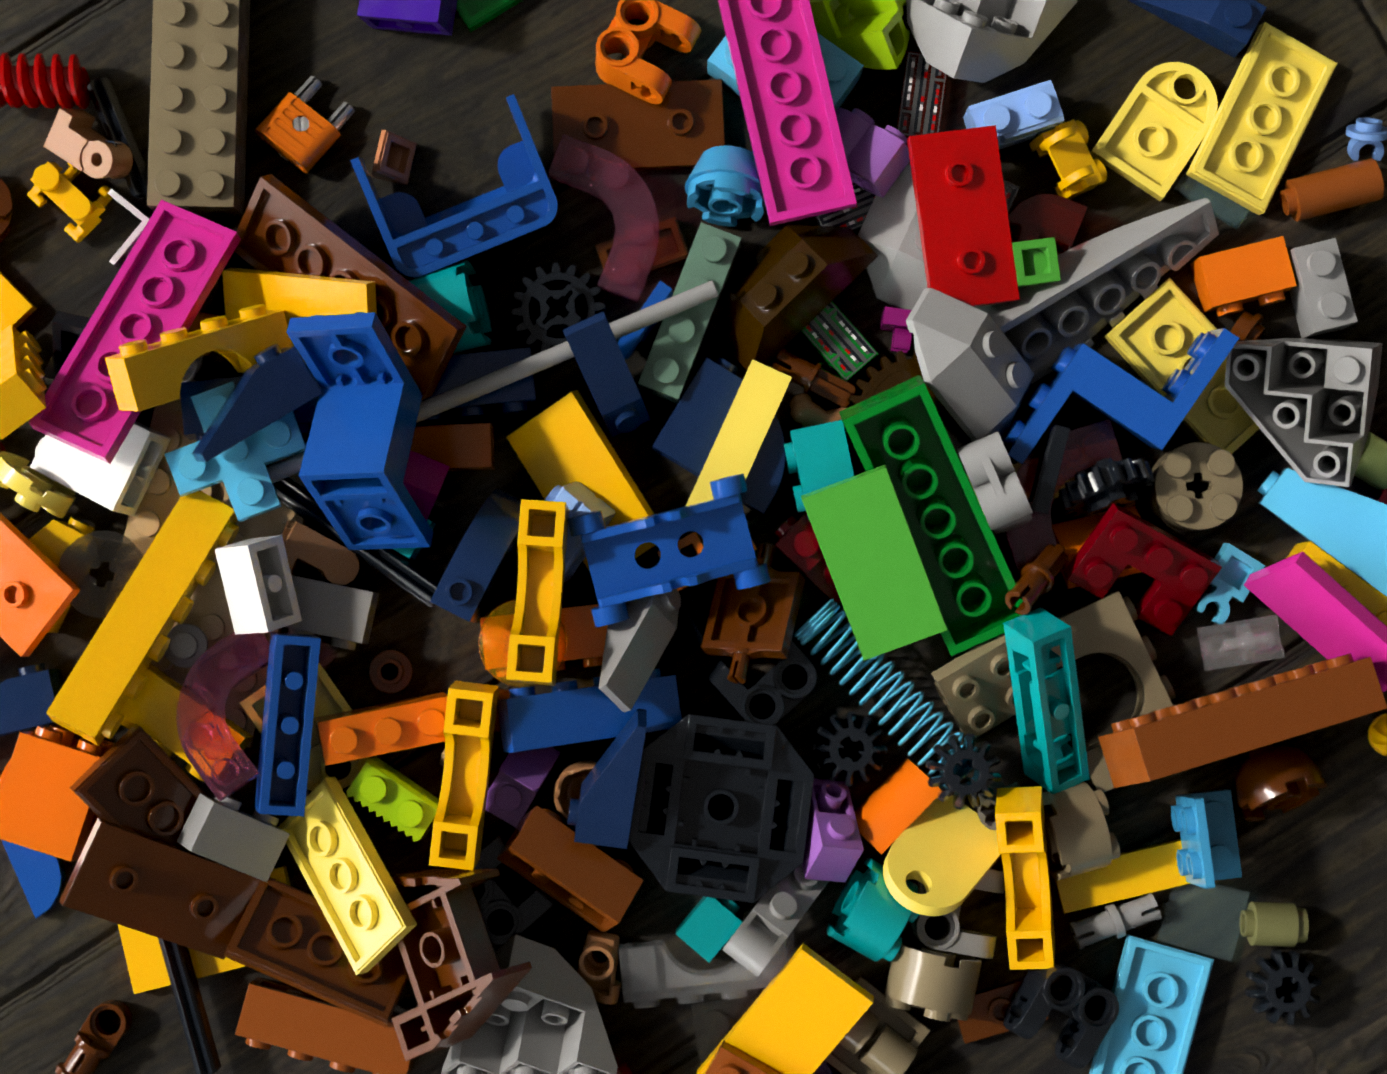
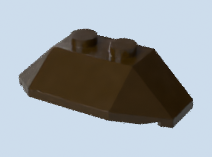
(789, 287)

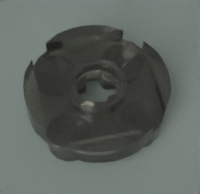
(88, 553)

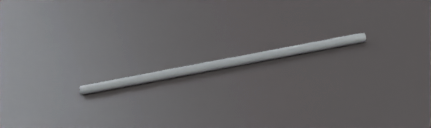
(532, 365)

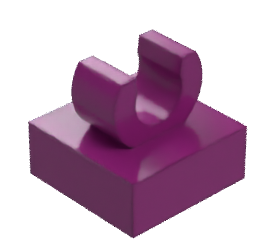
(895, 320)

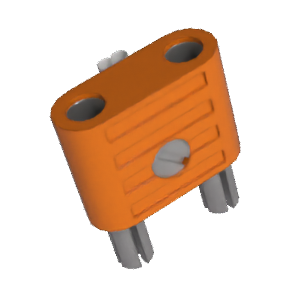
(299, 131)

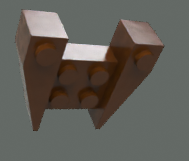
(448, 960)

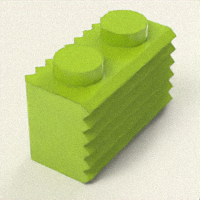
(394, 798)

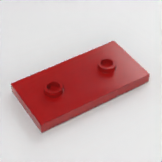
(963, 215)

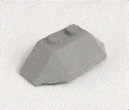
(894, 236)
(969, 364)

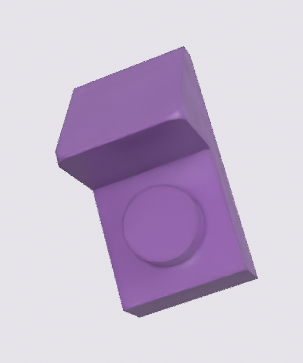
(519, 783)

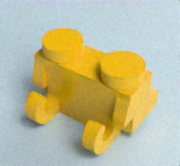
(1071, 158)
(64, 194)

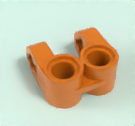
(632, 73)

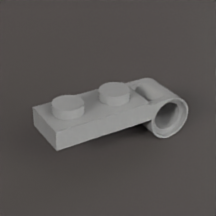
(773, 921)

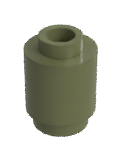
(1274, 924)

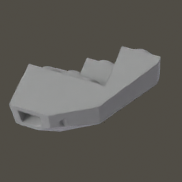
(982, 36)
(1309, 400)
(541, 1026)

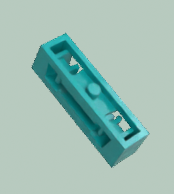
(1046, 700)

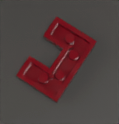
(1127, 539)

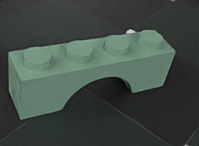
(682, 334)

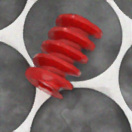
(43, 83)

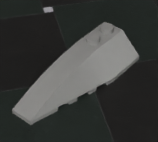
(1101, 282)

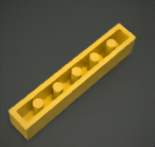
(143, 617)

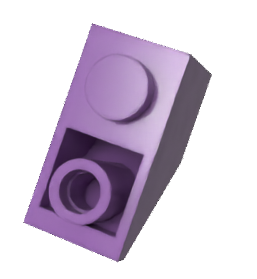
(832, 833)

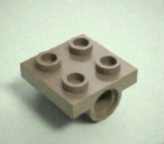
(978, 687)
(880, 1041)

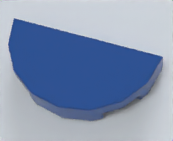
(629, 342)
(38, 875)

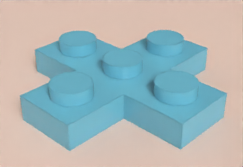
(242, 465)

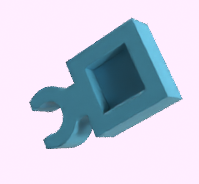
(1229, 581)

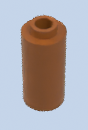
(1332, 190)

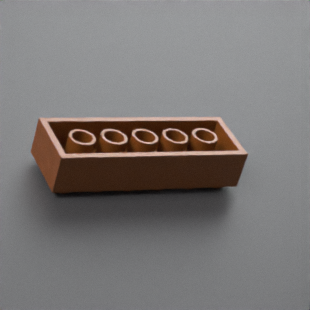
(1241, 719)

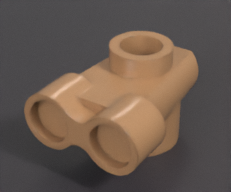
(601, 972)

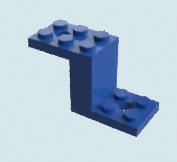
(1120, 394)
(360, 431)

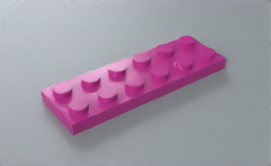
(787, 108)
(152, 293)

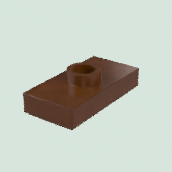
(988, 1012)

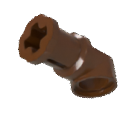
(93, 1041)

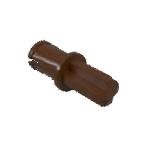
(815, 378)
(1037, 578)

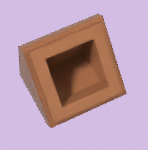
(393, 158)

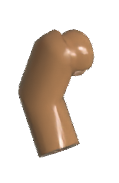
(809, 413)

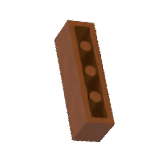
(316, 1028)

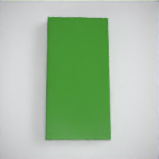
(874, 562)

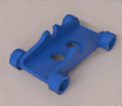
(724, 552)

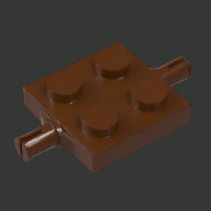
(754, 619)

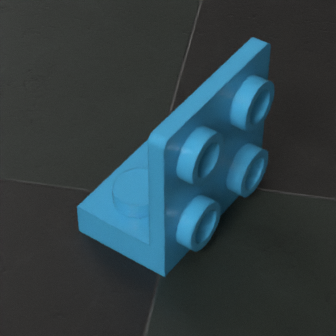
(1207, 837)

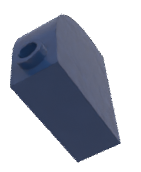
(697, 422)
(481, 558)

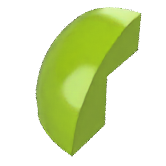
(864, 29)

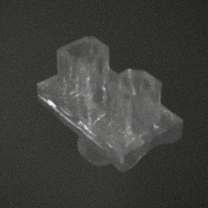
(1240, 642)

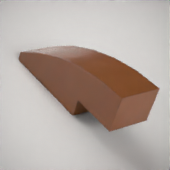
(457, 445)

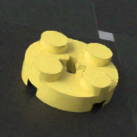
(32, 487)

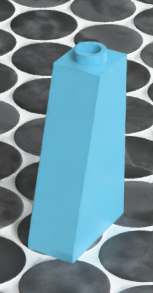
(1333, 519)

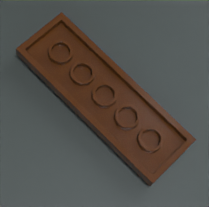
(293, 237)

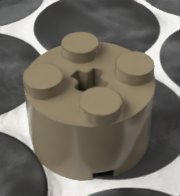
(1219, 484)
(1078, 831)
(932, 981)

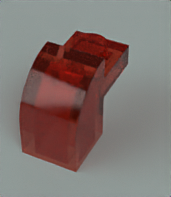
(1046, 218)

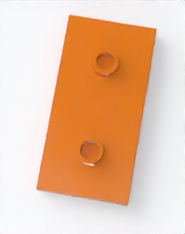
(30, 591)

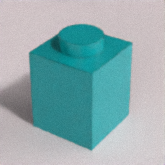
(710, 925)

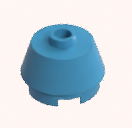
(725, 186)

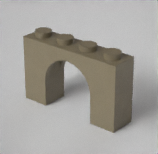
(1109, 629)

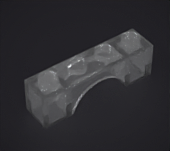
(653, 974)

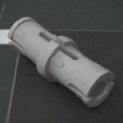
(1115, 920)

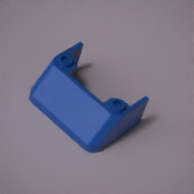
(433, 242)

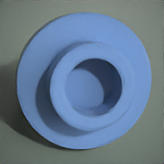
(1364, 132)

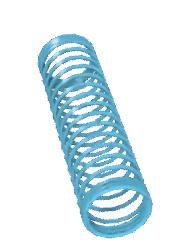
(819, 622)

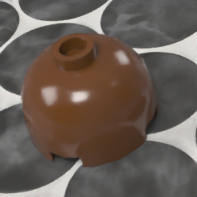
(1276, 780)

